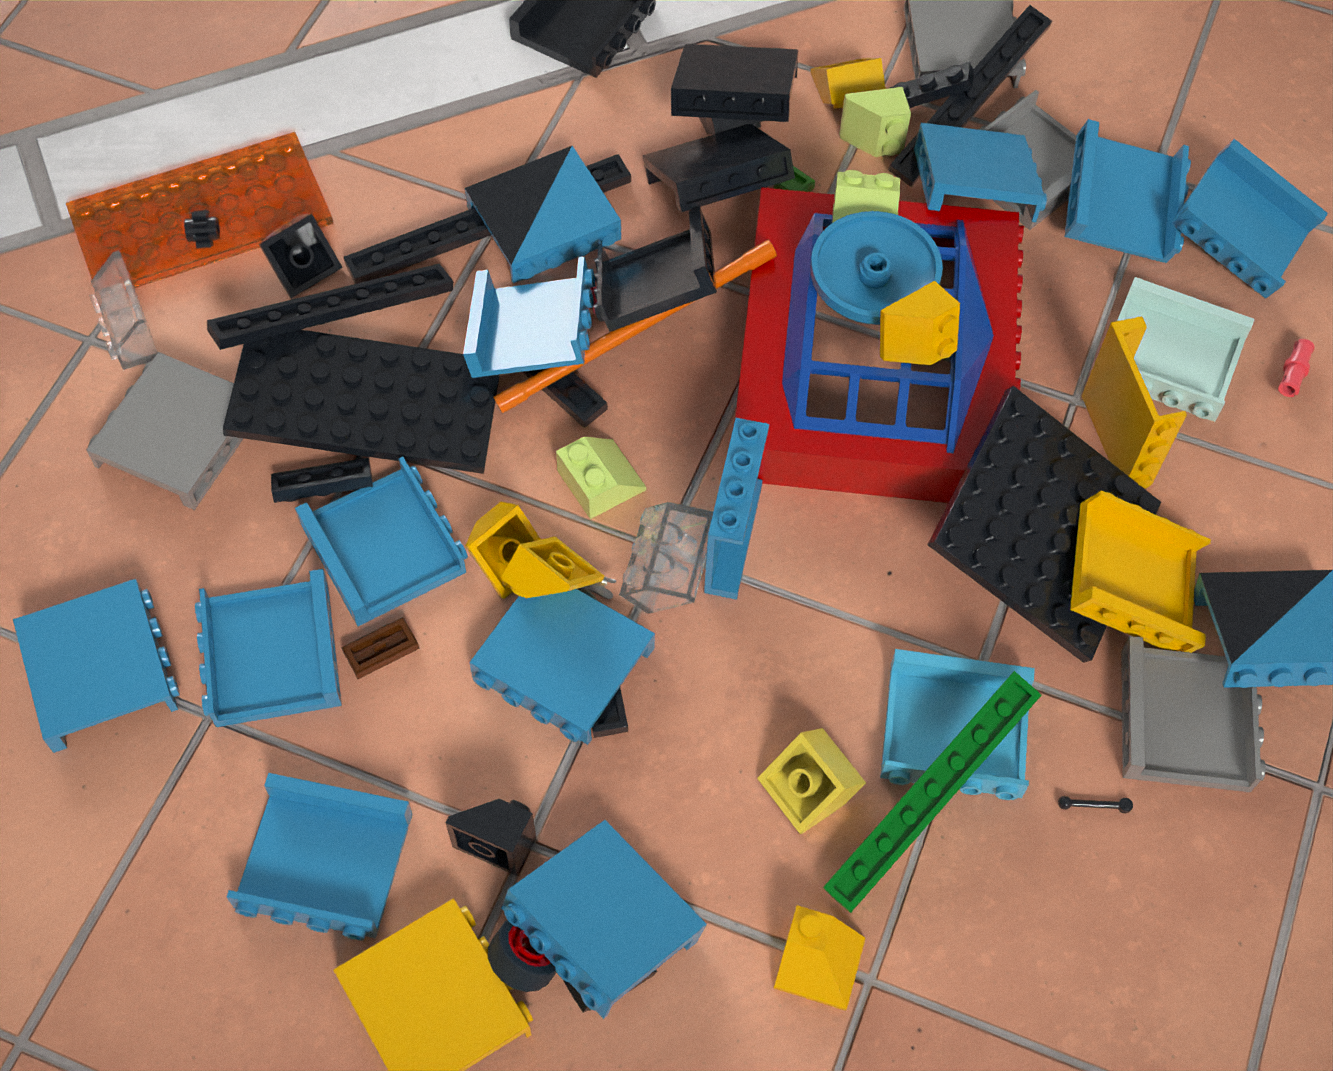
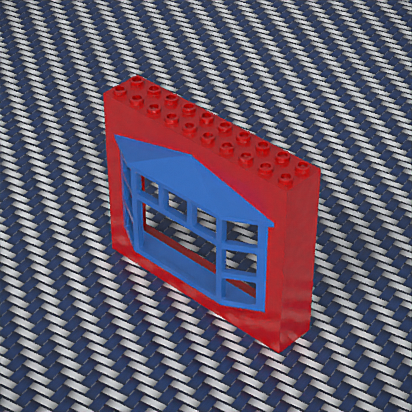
(779, 360)

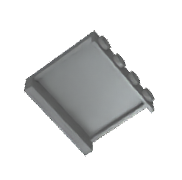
(956, 33)
(1051, 150)
(170, 429)
(1185, 723)

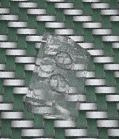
(122, 314)
(667, 557)

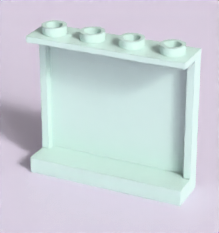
(1186, 347)

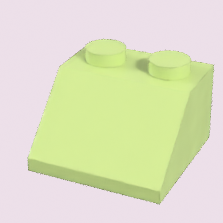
(876, 121)
(864, 193)
(598, 474)

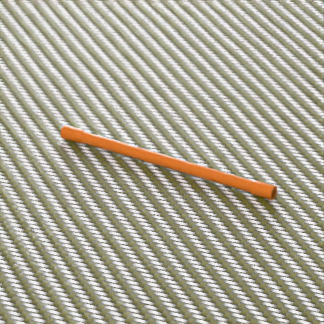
(521, 391)

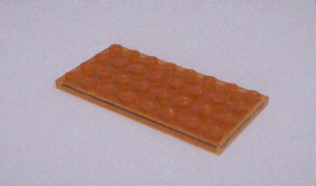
(246, 189)

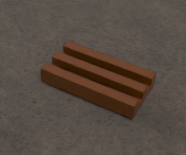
(385, 658)

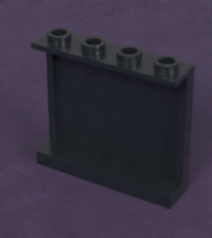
(579, 31)
(734, 82)
(720, 166)
(655, 276)

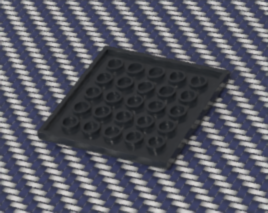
(1019, 517)

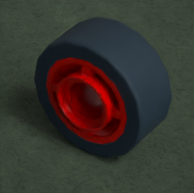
(517, 961)

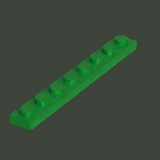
(931, 792)

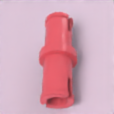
(1296, 368)

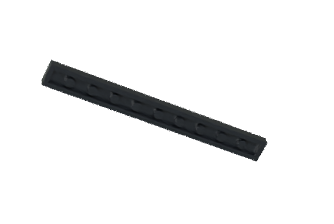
(452, 232)

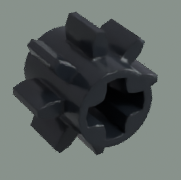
(202, 229)

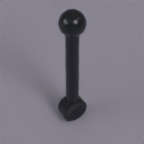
(1124, 805)

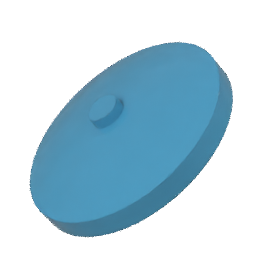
(872, 263)

